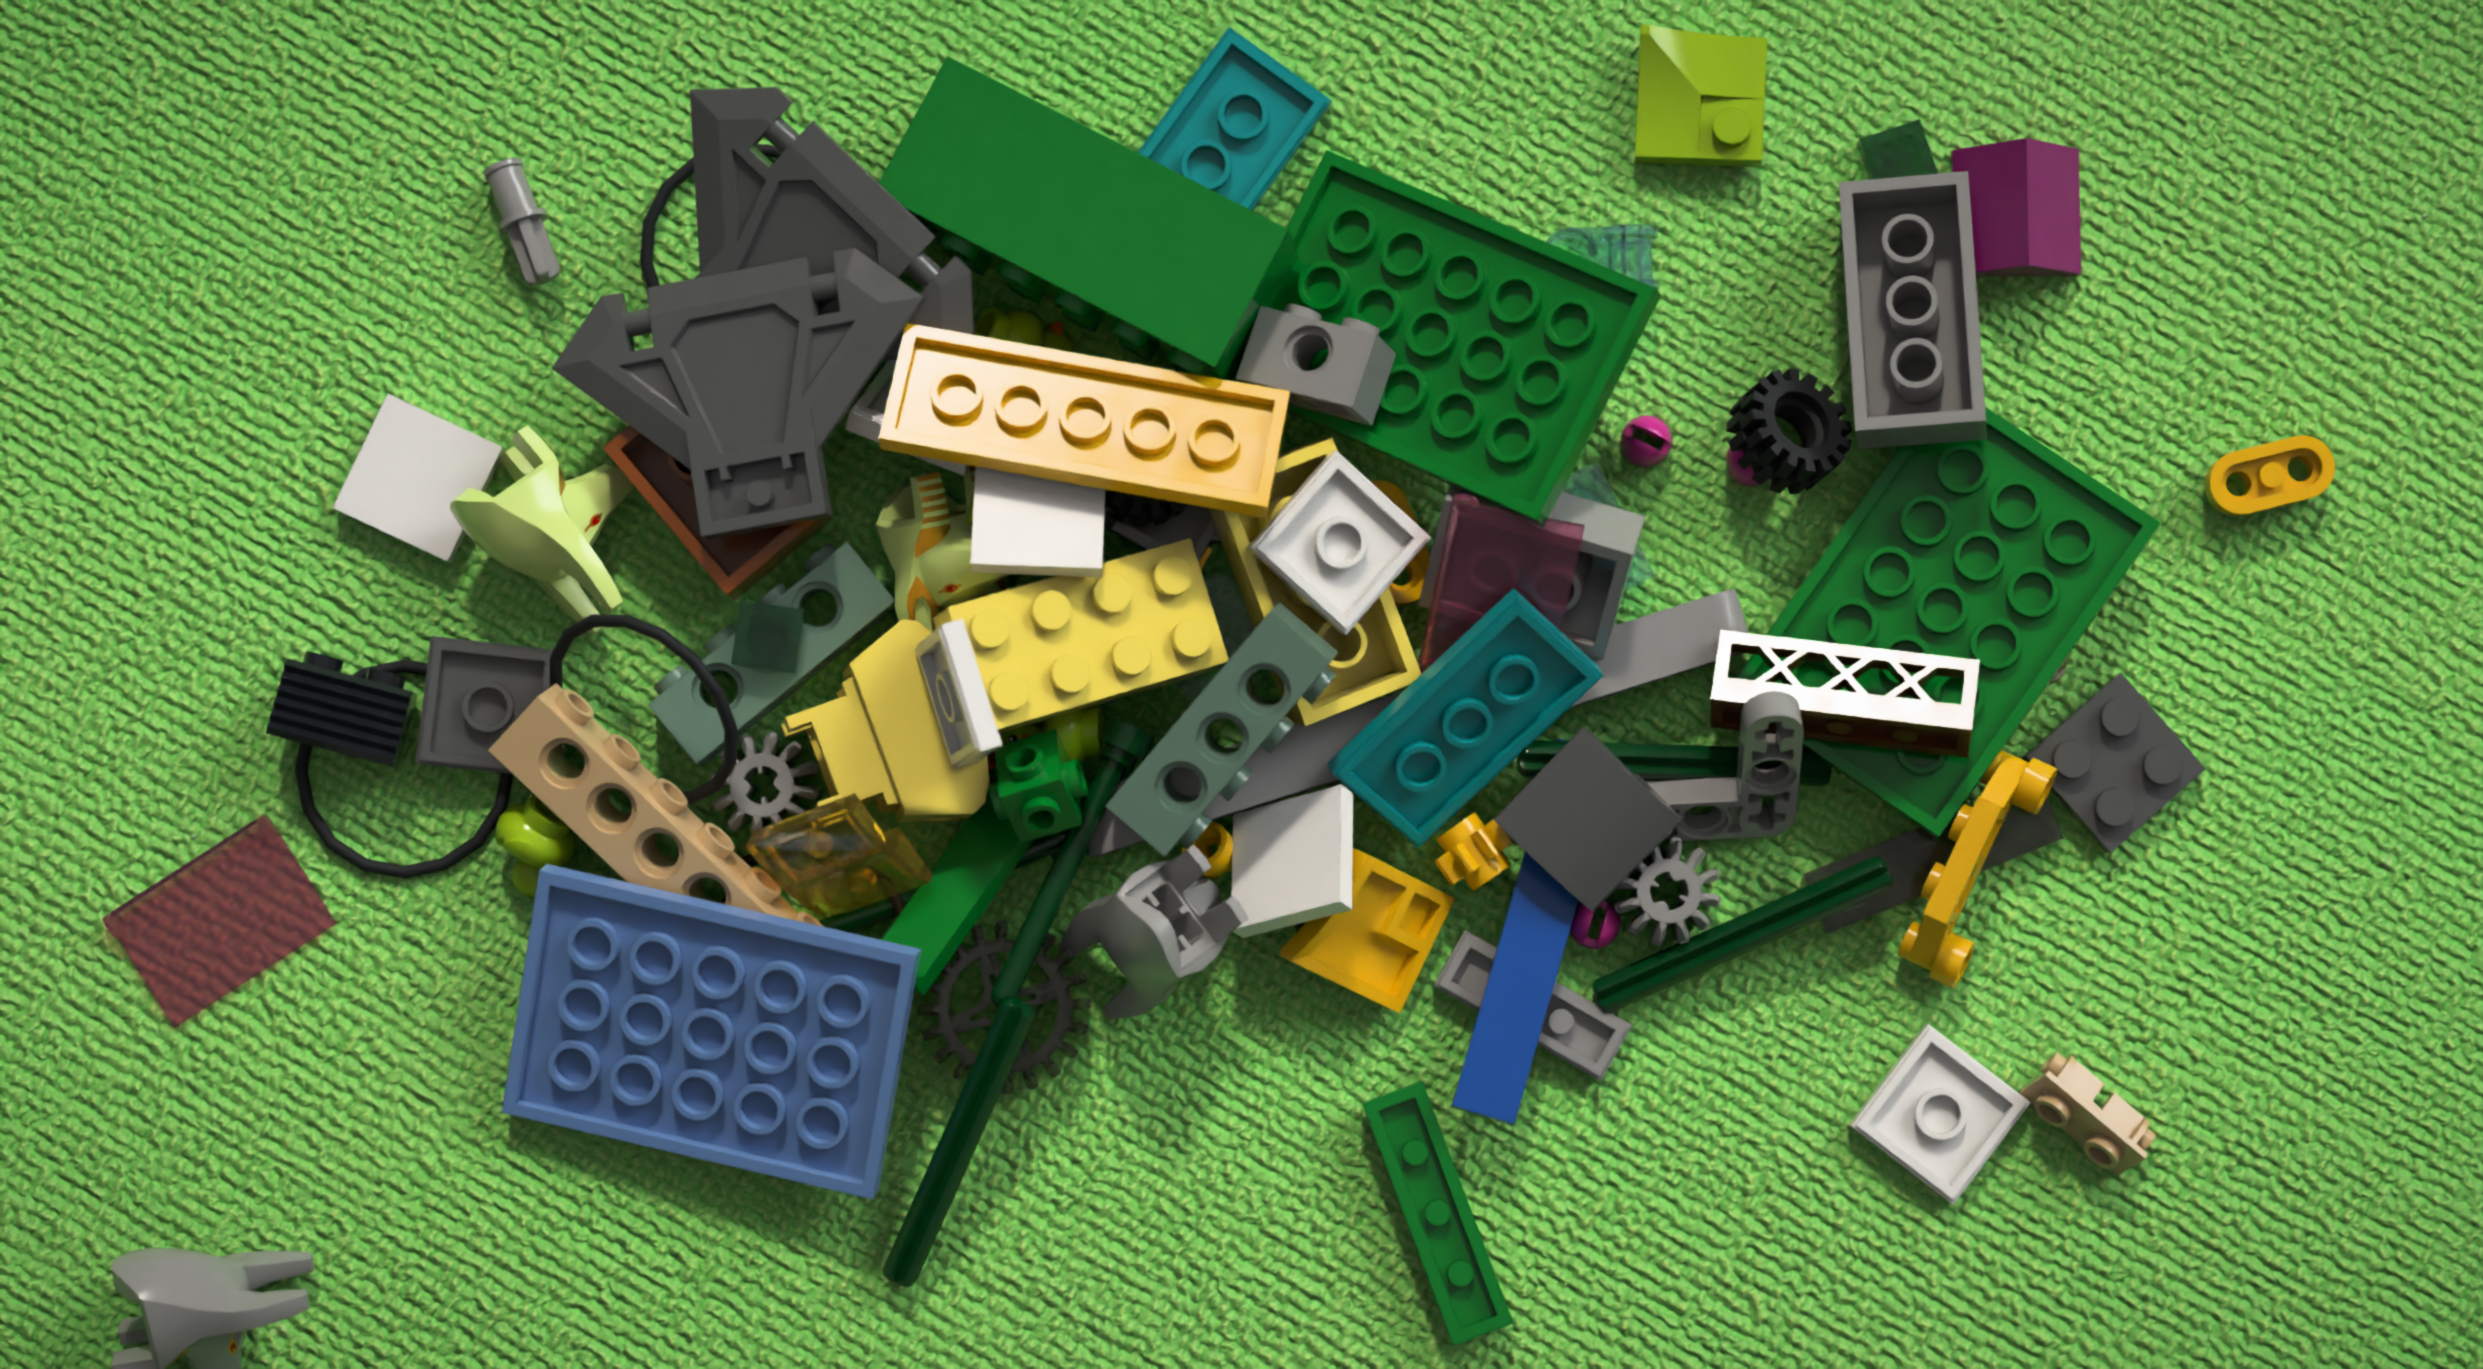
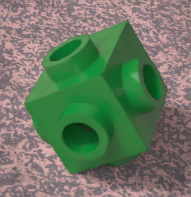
(1038, 786)

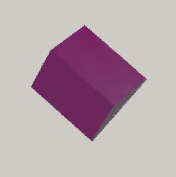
(2023, 207)

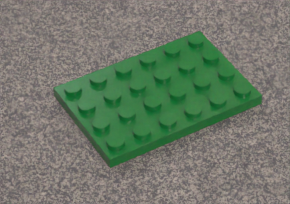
(1492, 333)
(1969, 557)

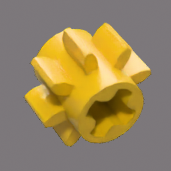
(1473, 852)

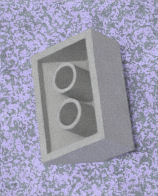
(1600, 570)

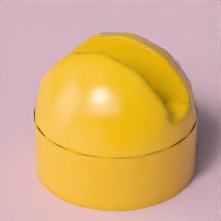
(1222, 859)

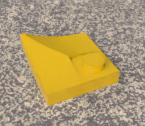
(1381, 940)

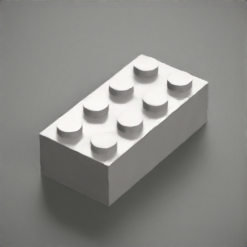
(1912, 310)

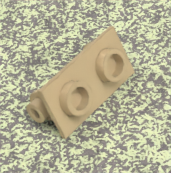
(2110, 1135)

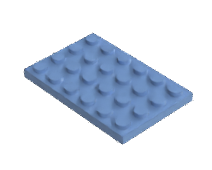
(710, 1030)

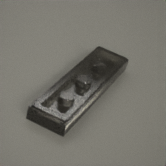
(1916, 852)

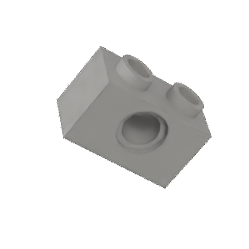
(1347, 382)

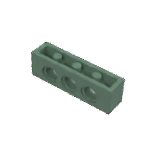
(860, 607)
(1148, 798)

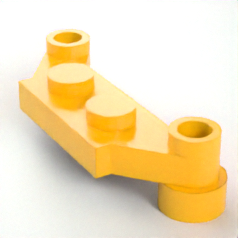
(1948, 886)

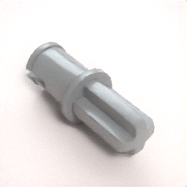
(522, 221)

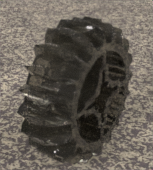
(1057, 987)

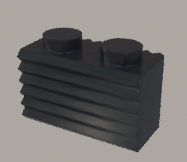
(341, 710)

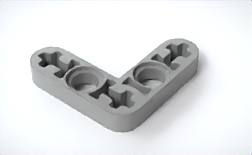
(1739, 798)

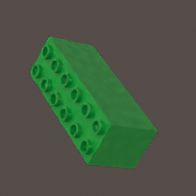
(1088, 224)

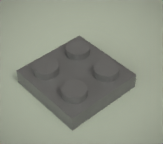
(2115, 762)

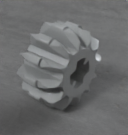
(786, 782)
(1658, 911)

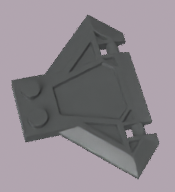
(806, 205)
(745, 377)

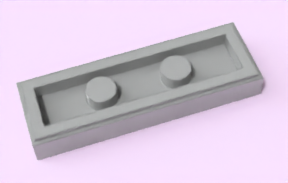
(1572, 1025)

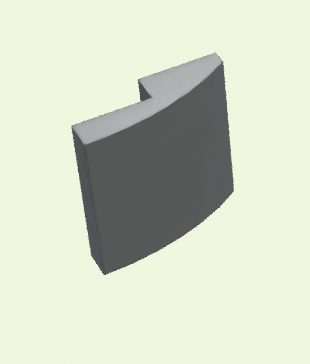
(1588, 819)

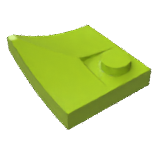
(1700, 98)

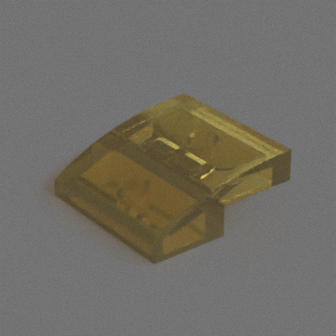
(837, 858)

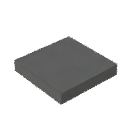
(474, 697)

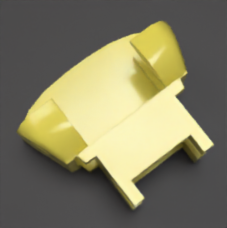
(887, 739)

